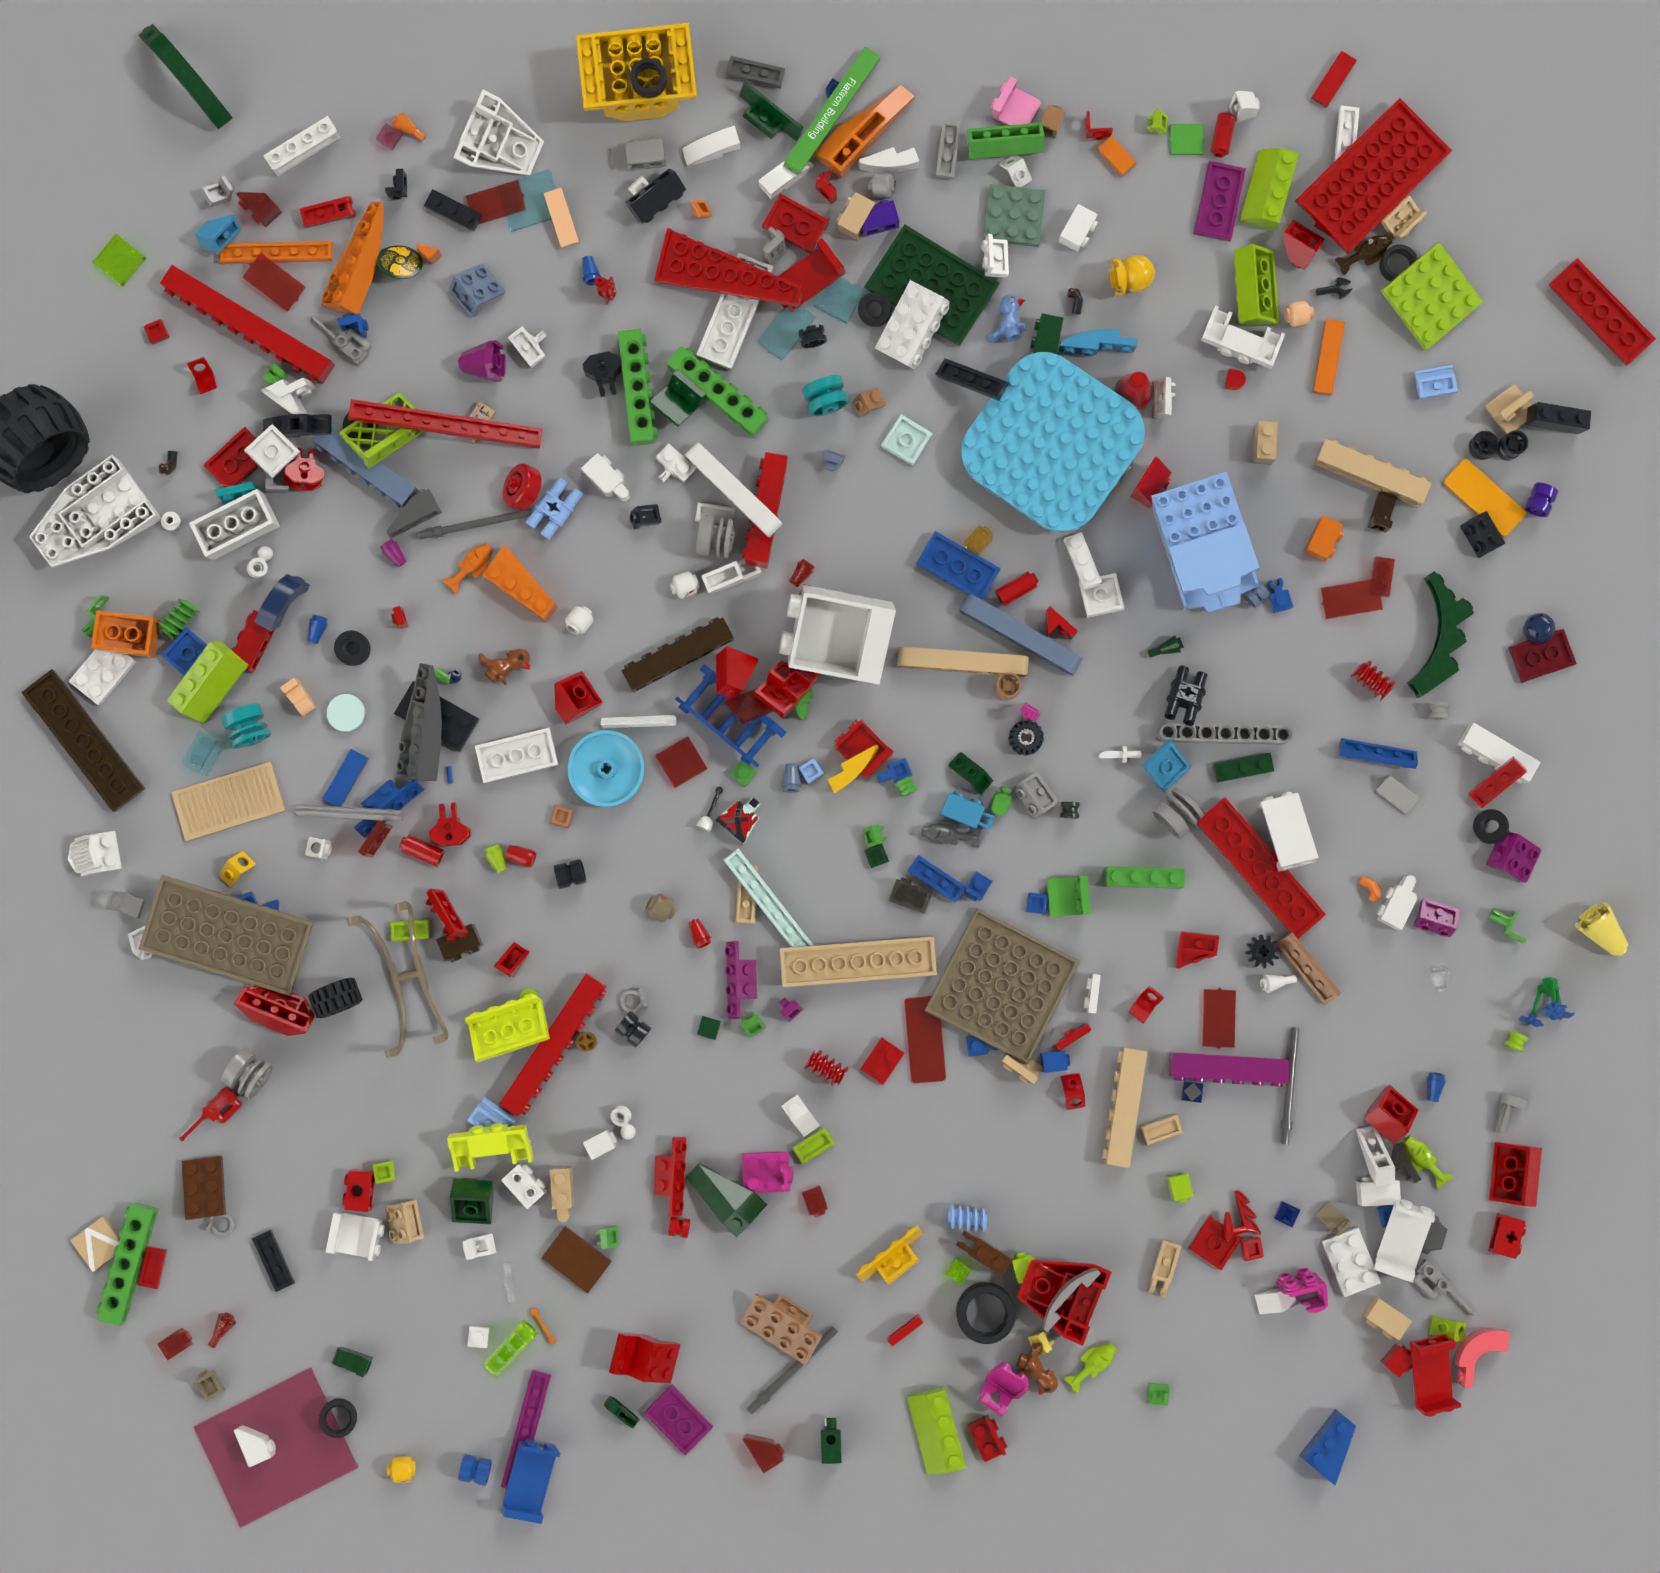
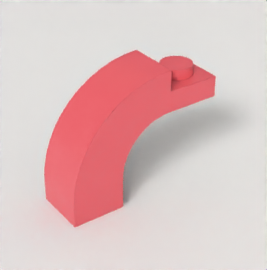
(1473, 1347)

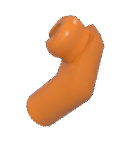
(1375, 892)

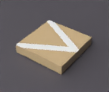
(97, 1243)

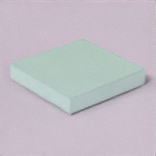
(906, 440)

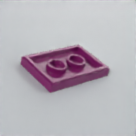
(678, 1419)

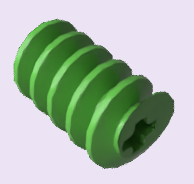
(177, 618)

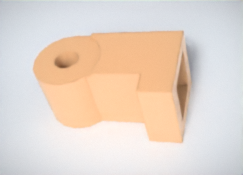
(298, 696)

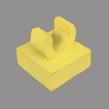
(1041, 1338)

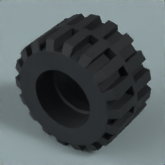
(335, 997)

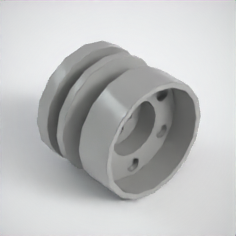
(715, 536)
(1174, 816)
(244, 1072)

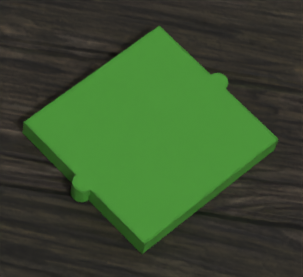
(1186, 139)

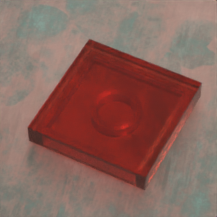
(681, 762)
(375, 839)

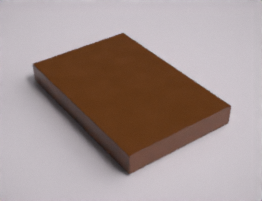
(576, 1259)

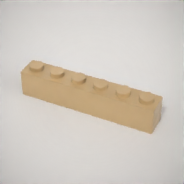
(1372, 473)
(1125, 1107)

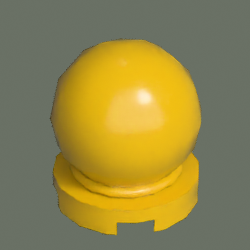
(1134, 274)

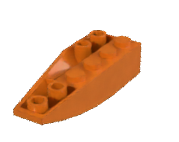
(861, 131)

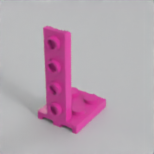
(767, 1172)

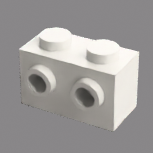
(524, 1185)

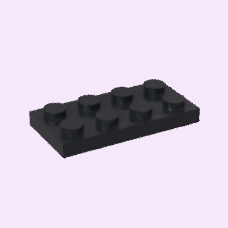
(456, 722)

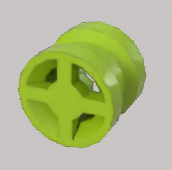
(1516, 1041)

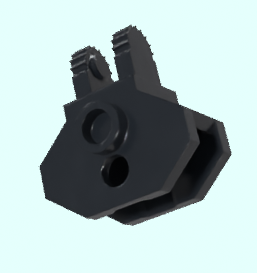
(603, 372)

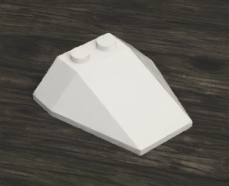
(497, 138)

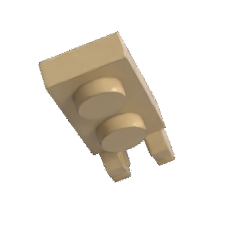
(1164, 1266)

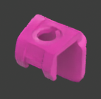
(1303, 1283)
(1006, 1383)

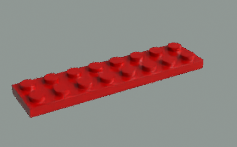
(1258, 868)

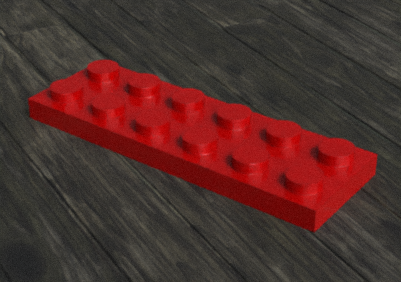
(1601, 311)

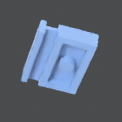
(1435, 382)
(488, 1113)

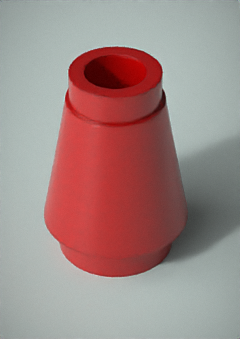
(699, 934)

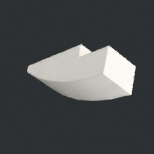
(711, 146)
(890, 161)
(781, 178)
(730, 575)

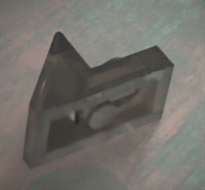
(1401, 1160)

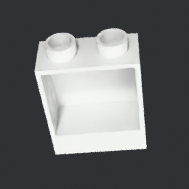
(838, 634)

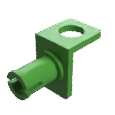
(89, 628)
(1507, 922)

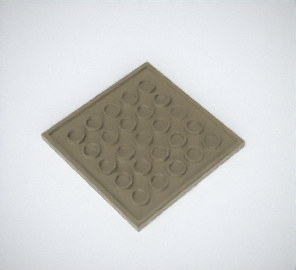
(1002, 986)

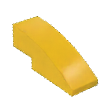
(852, 769)

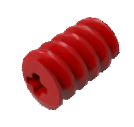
(1373, 679)
(826, 1068)

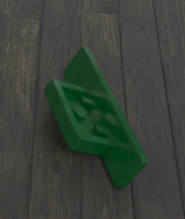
(766, 115)

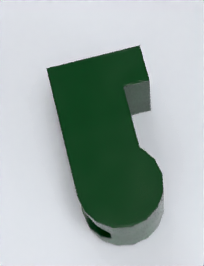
(352, 1361)

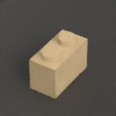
(855, 215)
(1265, 442)
(1387, 1318)

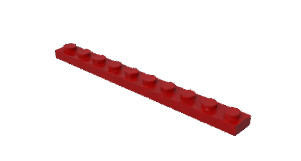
(445, 423)

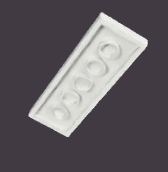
(729, 324)

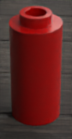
(1223, 134)
(1016, 588)
(421, 850)

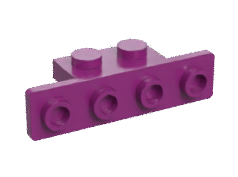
(740, 979)

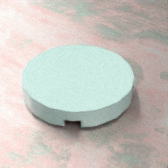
(346, 713)

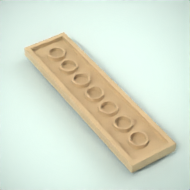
(858, 961)

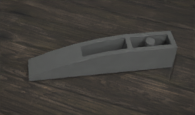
(422, 729)

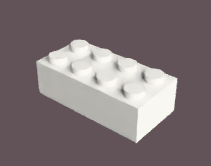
(234, 524)

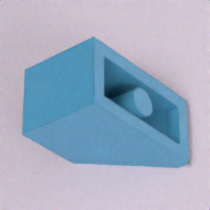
(218, 233)

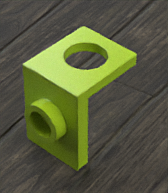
(1446, 1326)

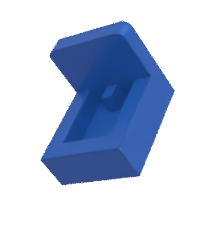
(352, 321)

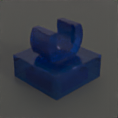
(1286, 1214)

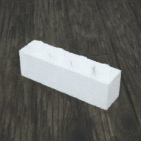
(1495, 750)

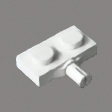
(528, 345)
(675, 464)

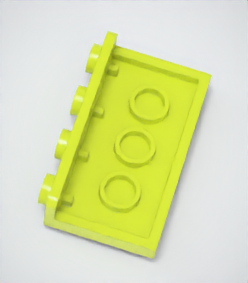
(507, 1027)

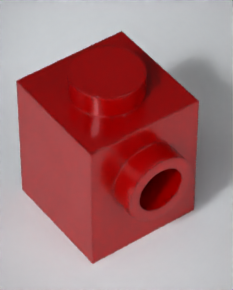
(1398, 1360)

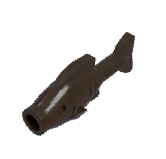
(1369, 251)

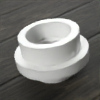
(174, 525)

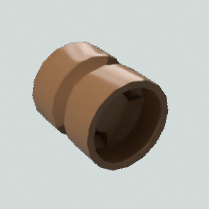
(1007, 686)

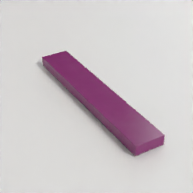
(529, 1416)

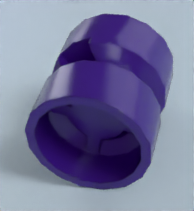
(1542, 496)

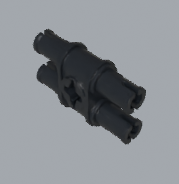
(1192, 701)

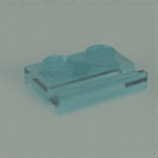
(203, 752)

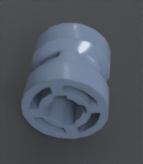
(1255, 595)

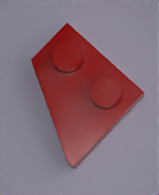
(1195, 947)

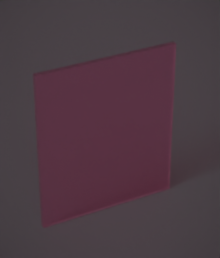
(303, 1452)

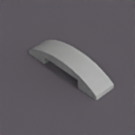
(1051, 1316)

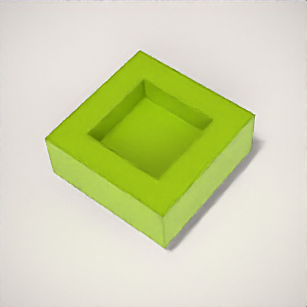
(384, 1172)

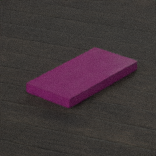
(1219, 201)

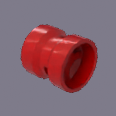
(679, 1227)

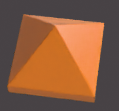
(700, 209)

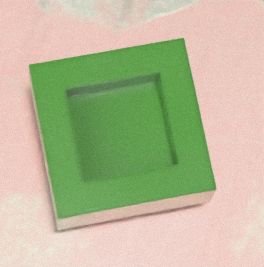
(743, 773)

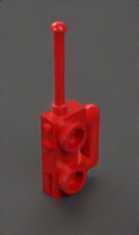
(213, 1108)

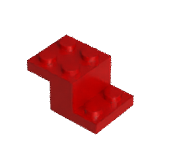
(644, 1358)

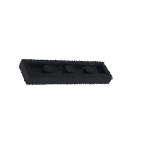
(971, 379)

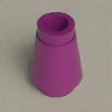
(393, 552)

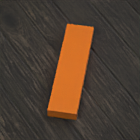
(1328, 357)

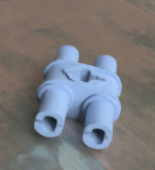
(556, 518)

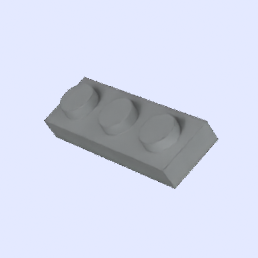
(948, 150)

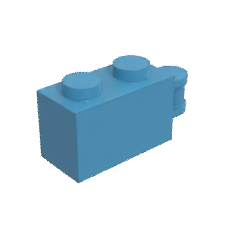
(966, 811)

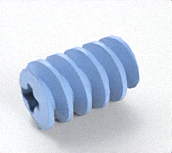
(967, 1218)

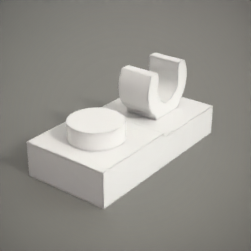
(1163, 397)

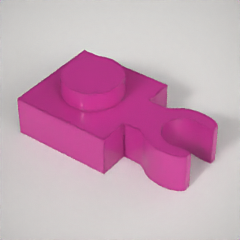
(1030, 712)

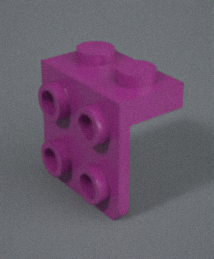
(1514, 856)

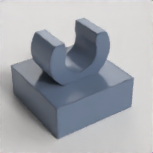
(833, 458)

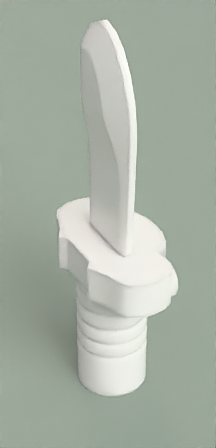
(1124, 754)

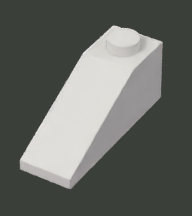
(1376, 1156)

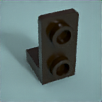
(1382, 512)

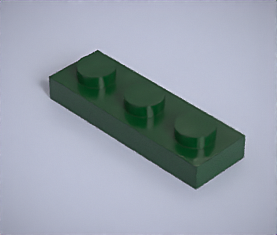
(1243, 767)

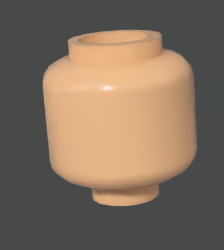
(1298, 313)

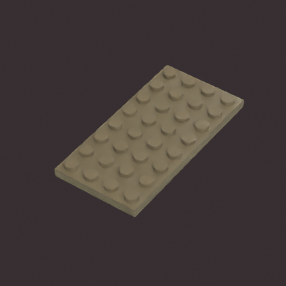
(226, 935)

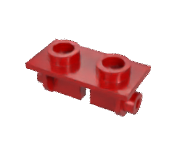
(606, 288)

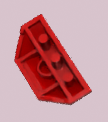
(275, 1010)

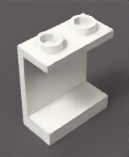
(355, 1235)

